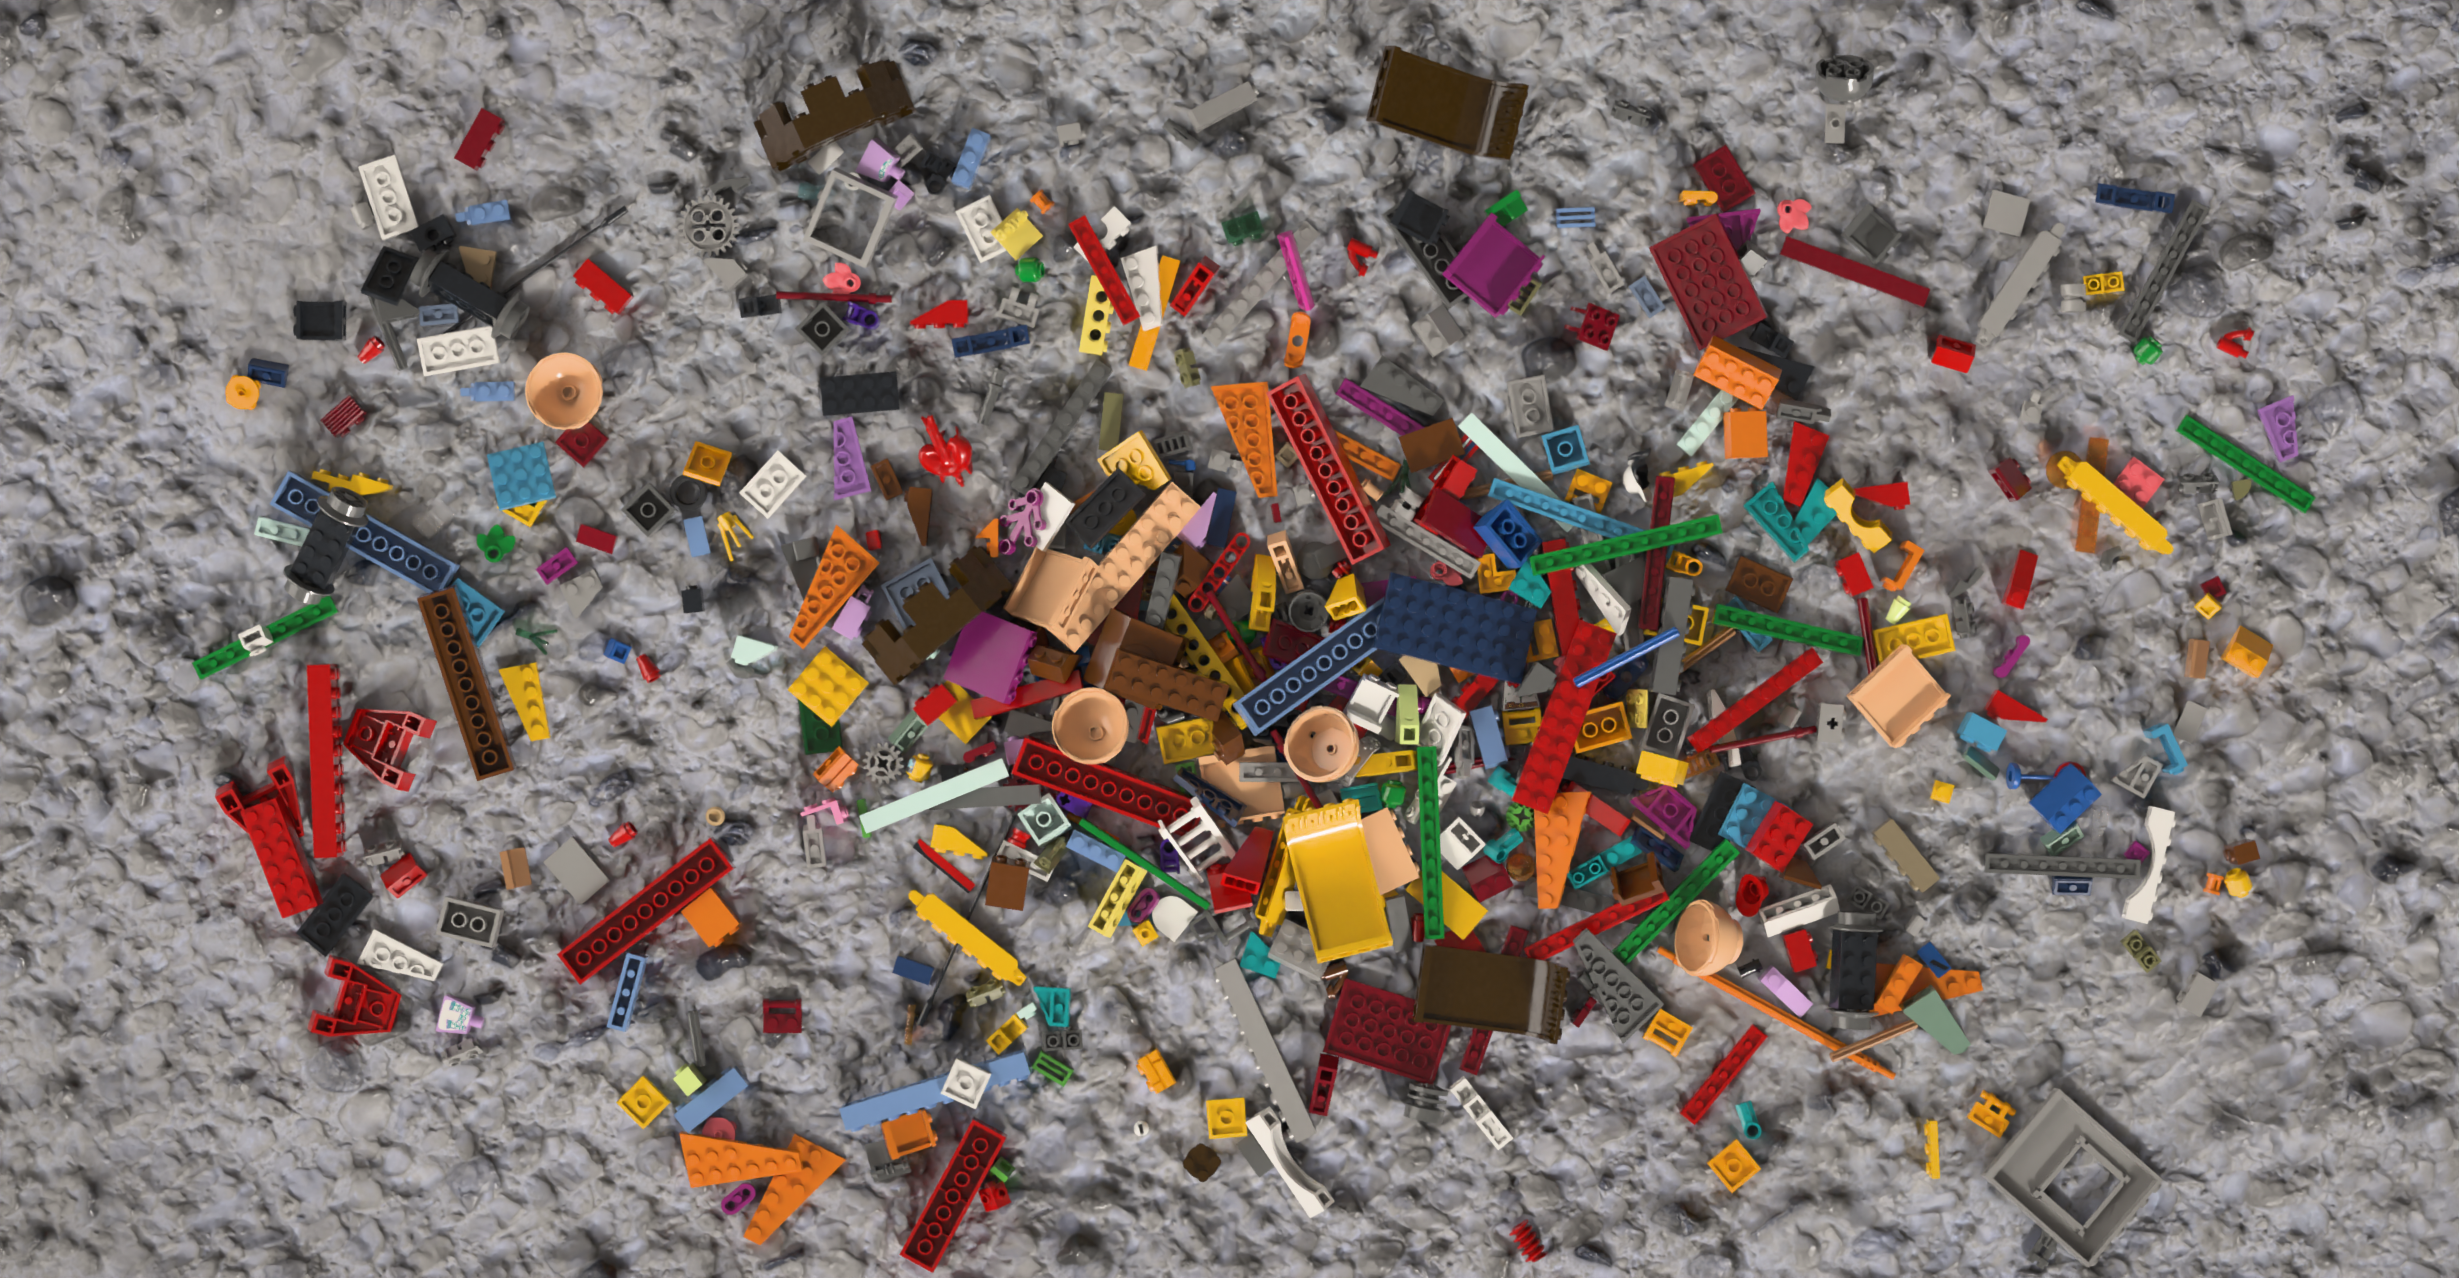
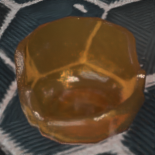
(1520, 867)

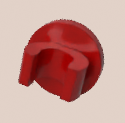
(1344, 568)

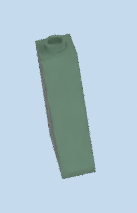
(1934, 1017)

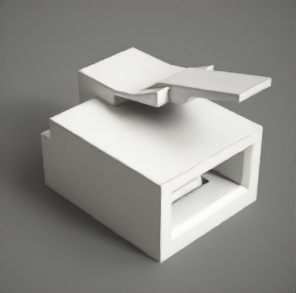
(256, 639)

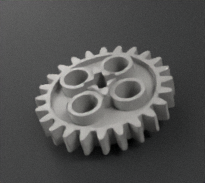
(708, 208)

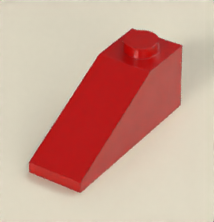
(1195, 285)
(1888, 495)
(2020, 580)
(2007, 708)

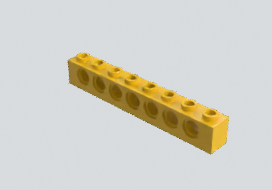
(1204, 649)

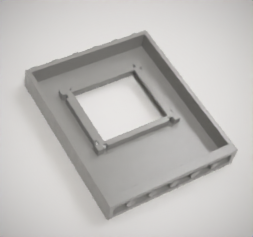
(2041, 1152)

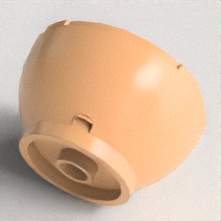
(1311, 756)
(1694, 951)

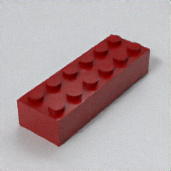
(281, 856)

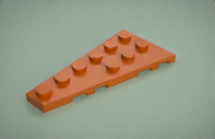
(1249, 422)
(836, 579)
(1555, 844)
(1950, 985)
(729, 1160)
(790, 1190)

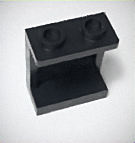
(1420, 218)
(320, 320)

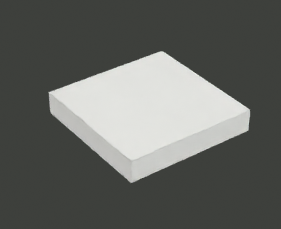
(966, 1083)

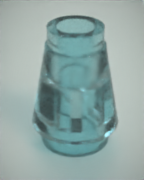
(808, 191)

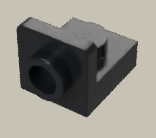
(952, 770)

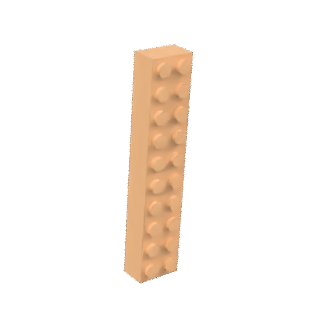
(1129, 561)

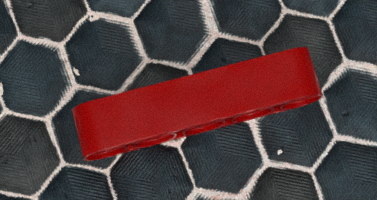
(1221, 562)

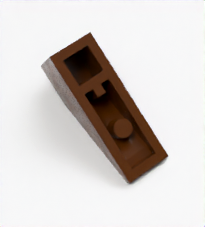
(919, 506)

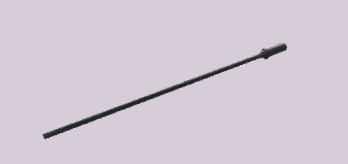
(606, 222)
(929, 1003)

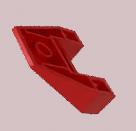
(381, 742)
(283, 784)
(361, 1004)

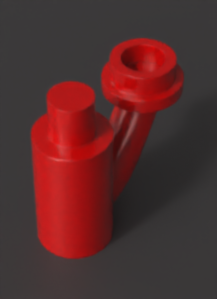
(1362, 249)
(2228, 346)

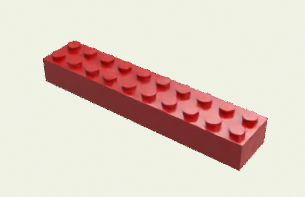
(1328, 468)
(1562, 718)
(325, 761)
(1103, 785)
(646, 910)

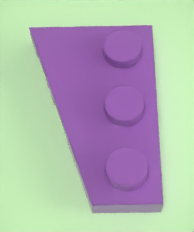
(2280, 427)

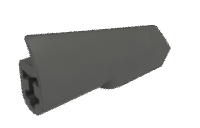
(803, 560)

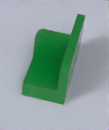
(1507, 208)

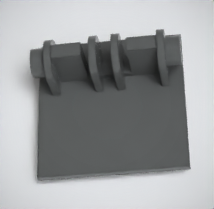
(880, 1163)

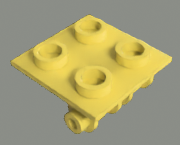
(1016, 233)
(1637, 708)

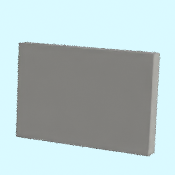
(1530, 406)
(576, 871)

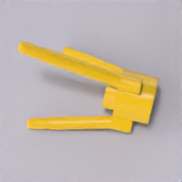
(727, 523)

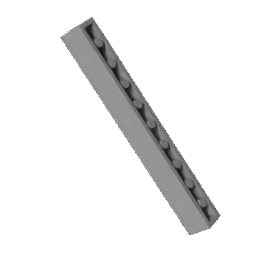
(1265, 1049)

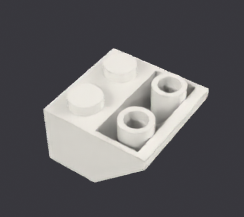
(1459, 843)

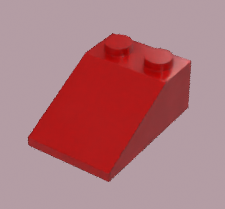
(1224, 897)

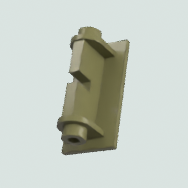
(1188, 376)
(1052, 854)
(977, 995)

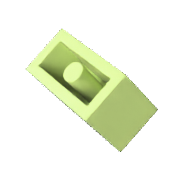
(689, 1078)

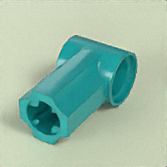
(1502, 781)
(1499, 849)
(1748, 1117)

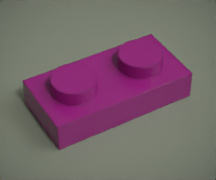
(557, 566)

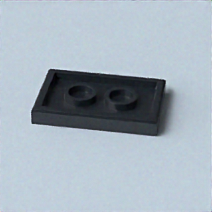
(389, 275)

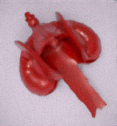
(945, 458)

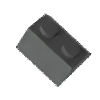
(1536, 680)

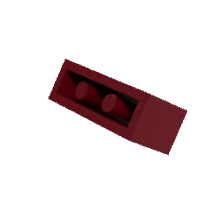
(480, 139)

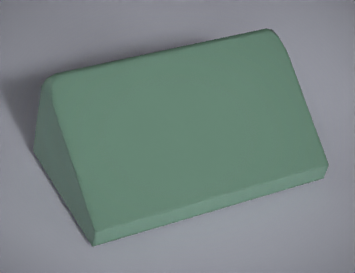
(908, 732)
(1981, 763)
(2057, 843)

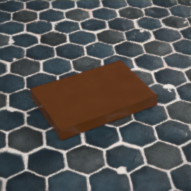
(1431, 445)
(1759, 584)

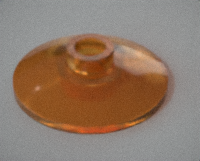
(2053, 471)

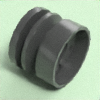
(1305, 621)
(1426, 1103)

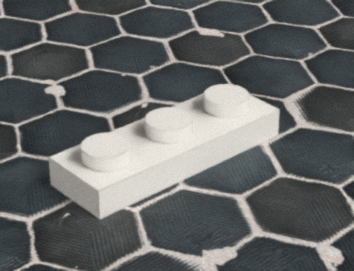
(1014, 852)

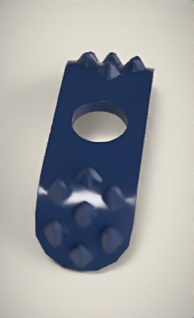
(1616, 688)

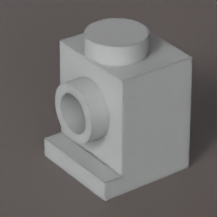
(1070, 134)
(1304, 494)

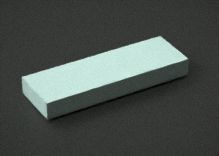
(281, 531)

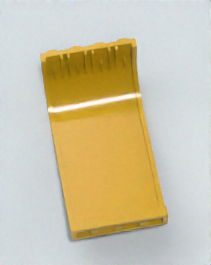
(1336, 880)

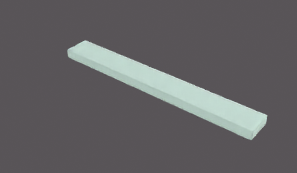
(1506, 459)
(934, 795)

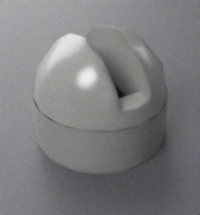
(1477, 808)

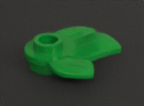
(495, 540)

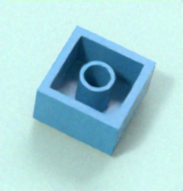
(1565, 449)
(1981, 731)

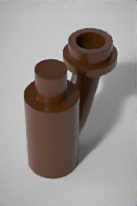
(1334, 971)

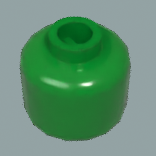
(1030, 269)
(2148, 350)
(1246, 634)
(1392, 793)

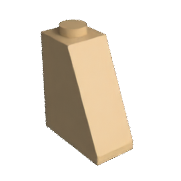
(1423, 674)

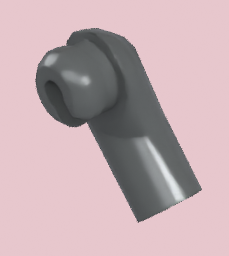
(2107, 558)
(740, 672)
(1169, 717)

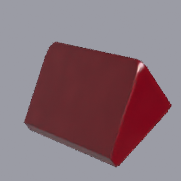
(596, 538)

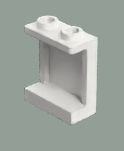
(1370, 702)

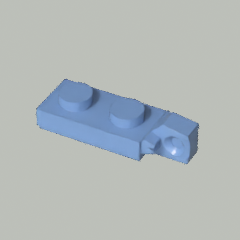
(485, 213)
(490, 391)

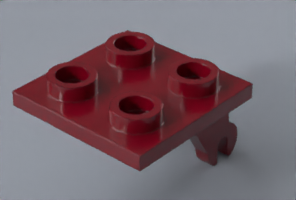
(1596, 327)

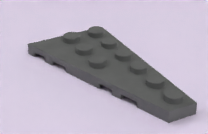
(1620, 990)

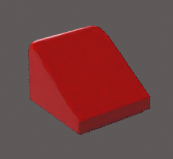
(874, 540)

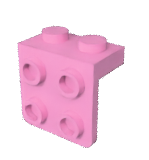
(839, 811)

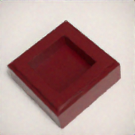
(1276, 513)
(2214, 587)

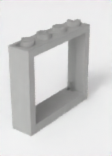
(816, 211)

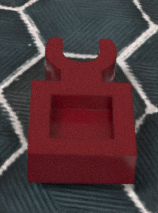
(1579, 1015)

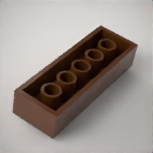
(1167, 684)

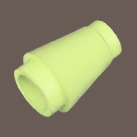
(1898, 609)

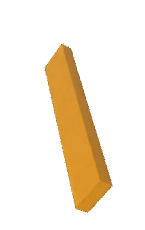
(1146, 339)

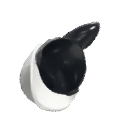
(1636, 475)

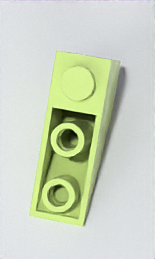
(1407, 715)

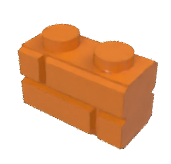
(836, 769)

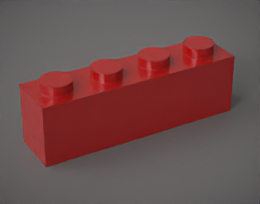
(1452, 481)

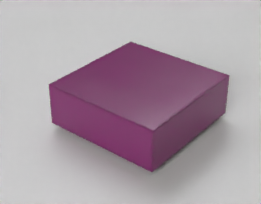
(2136, 851)

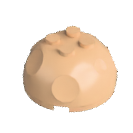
(564, 391)
(1090, 726)

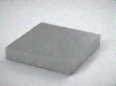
(2006, 213)

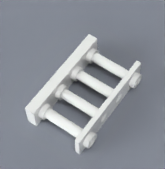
(1207, 823)

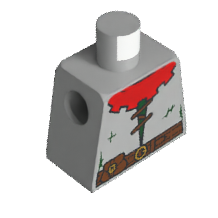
(1512, 702)

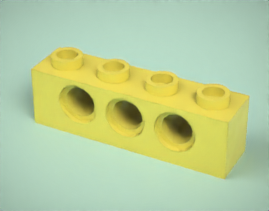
(1088, 345)
(1117, 898)

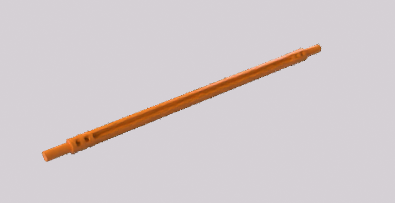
(1785, 1017)

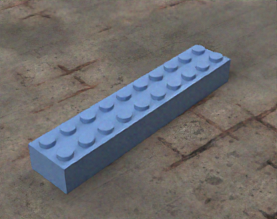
(374, 541)
(1310, 671)
(927, 1092)

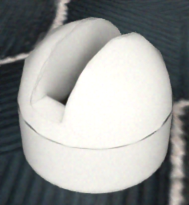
(1145, 1128)

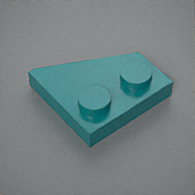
(1530, 587)
(1256, 957)
(1055, 1004)

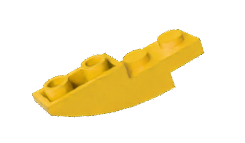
(359, 483)
(1264, 590)
(1388, 763)

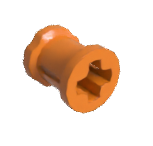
(1042, 201)
(2213, 883)

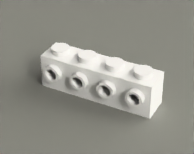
(1799, 910)

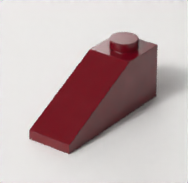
(1323, 1084)

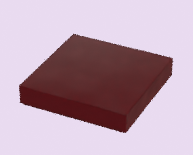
(582, 443)

